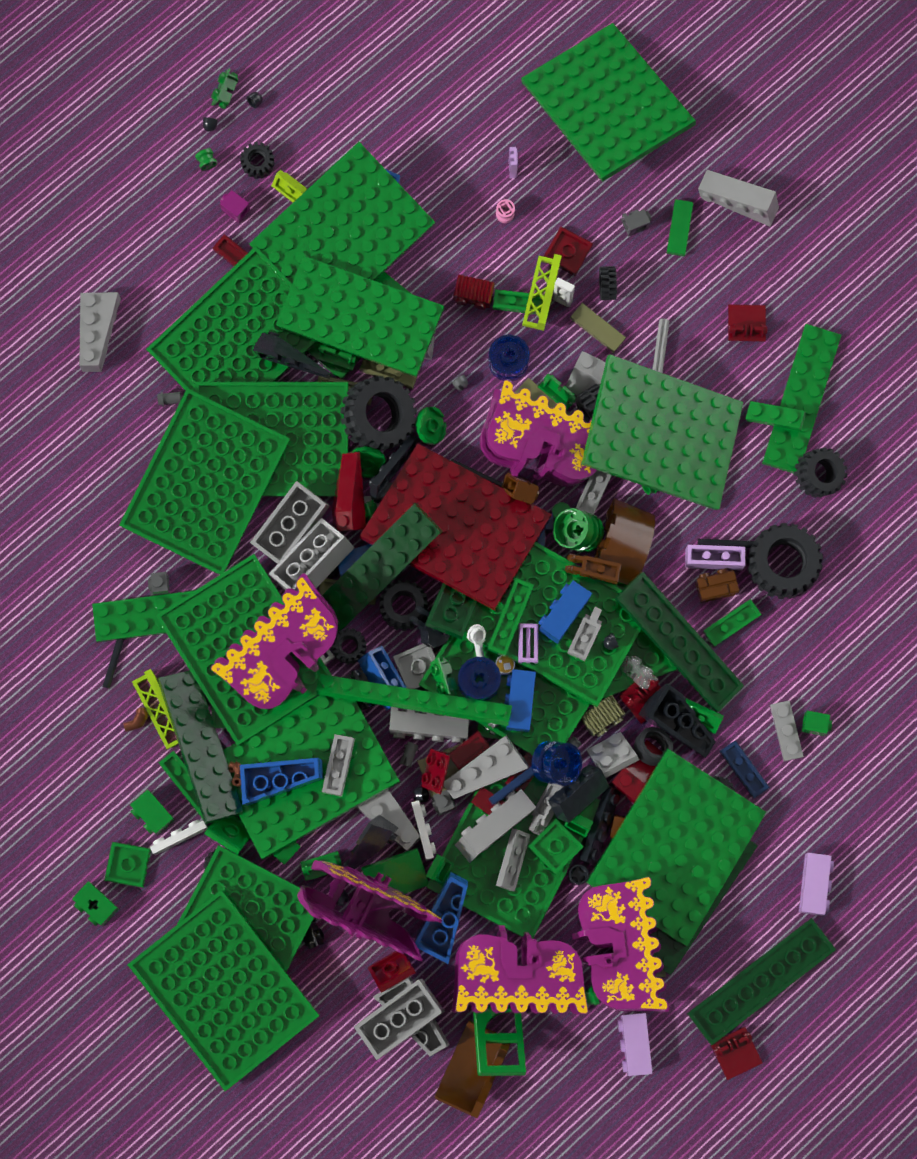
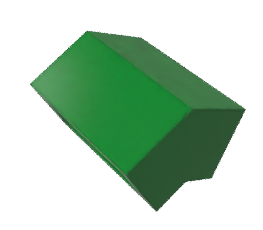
(579, 825)
(286, 853)
(440, 869)

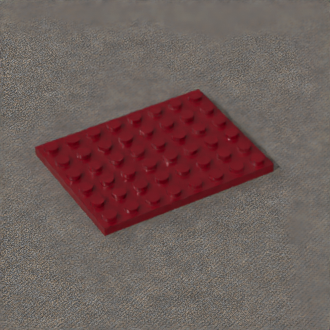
(482, 526)

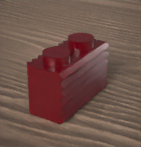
(473, 291)

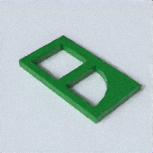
(481, 1039)

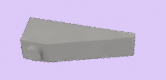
(586, 373)

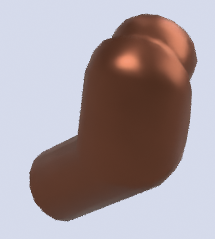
(138, 721)
(235, 767)

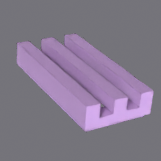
(513, 162)
(520, 643)

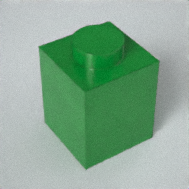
(816, 723)

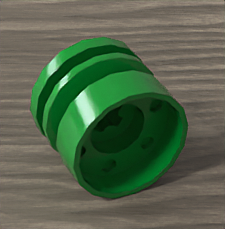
(578, 530)

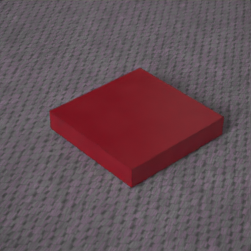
(571, 248)
(391, 970)

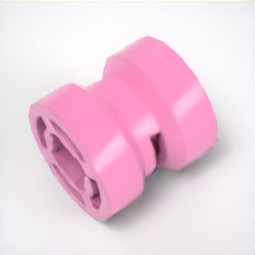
(505, 215)

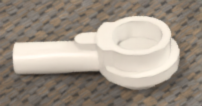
(477, 635)

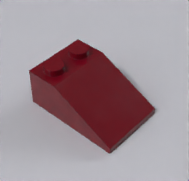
(635, 776)

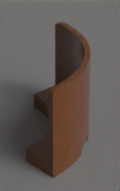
(627, 538)
(461, 1084)

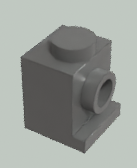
(636, 221)
(159, 584)
(443, 803)

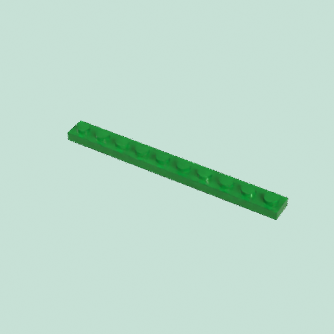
(414, 699)

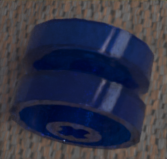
(499, 354)
(479, 668)
(557, 763)

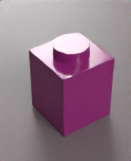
(234, 206)

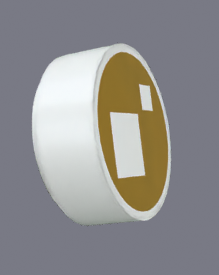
(505, 665)

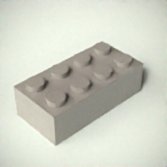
(289, 522)
(314, 555)
(399, 1019)

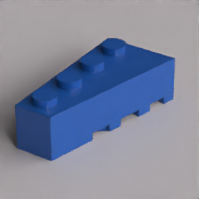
(273, 778)
(439, 937)

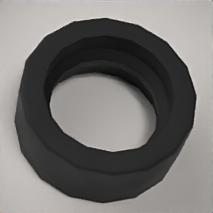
(656, 734)

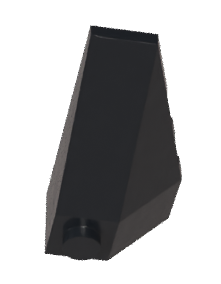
(276, 350)
(671, 713)
(373, 838)

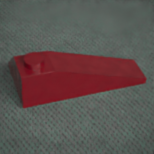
(348, 504)

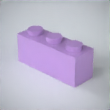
(714, 557)
(816, 884)
(635, 1044)

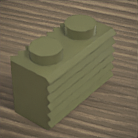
(600, 717)

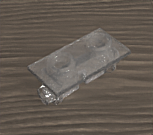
(634, 666)

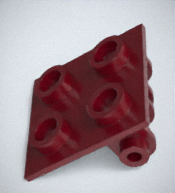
(747, 323)
(635, 697)
(435, 771)
(736, 1053)

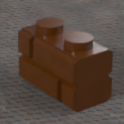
(520, 488)
(717, 585)

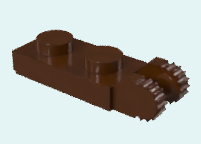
(594, 568)

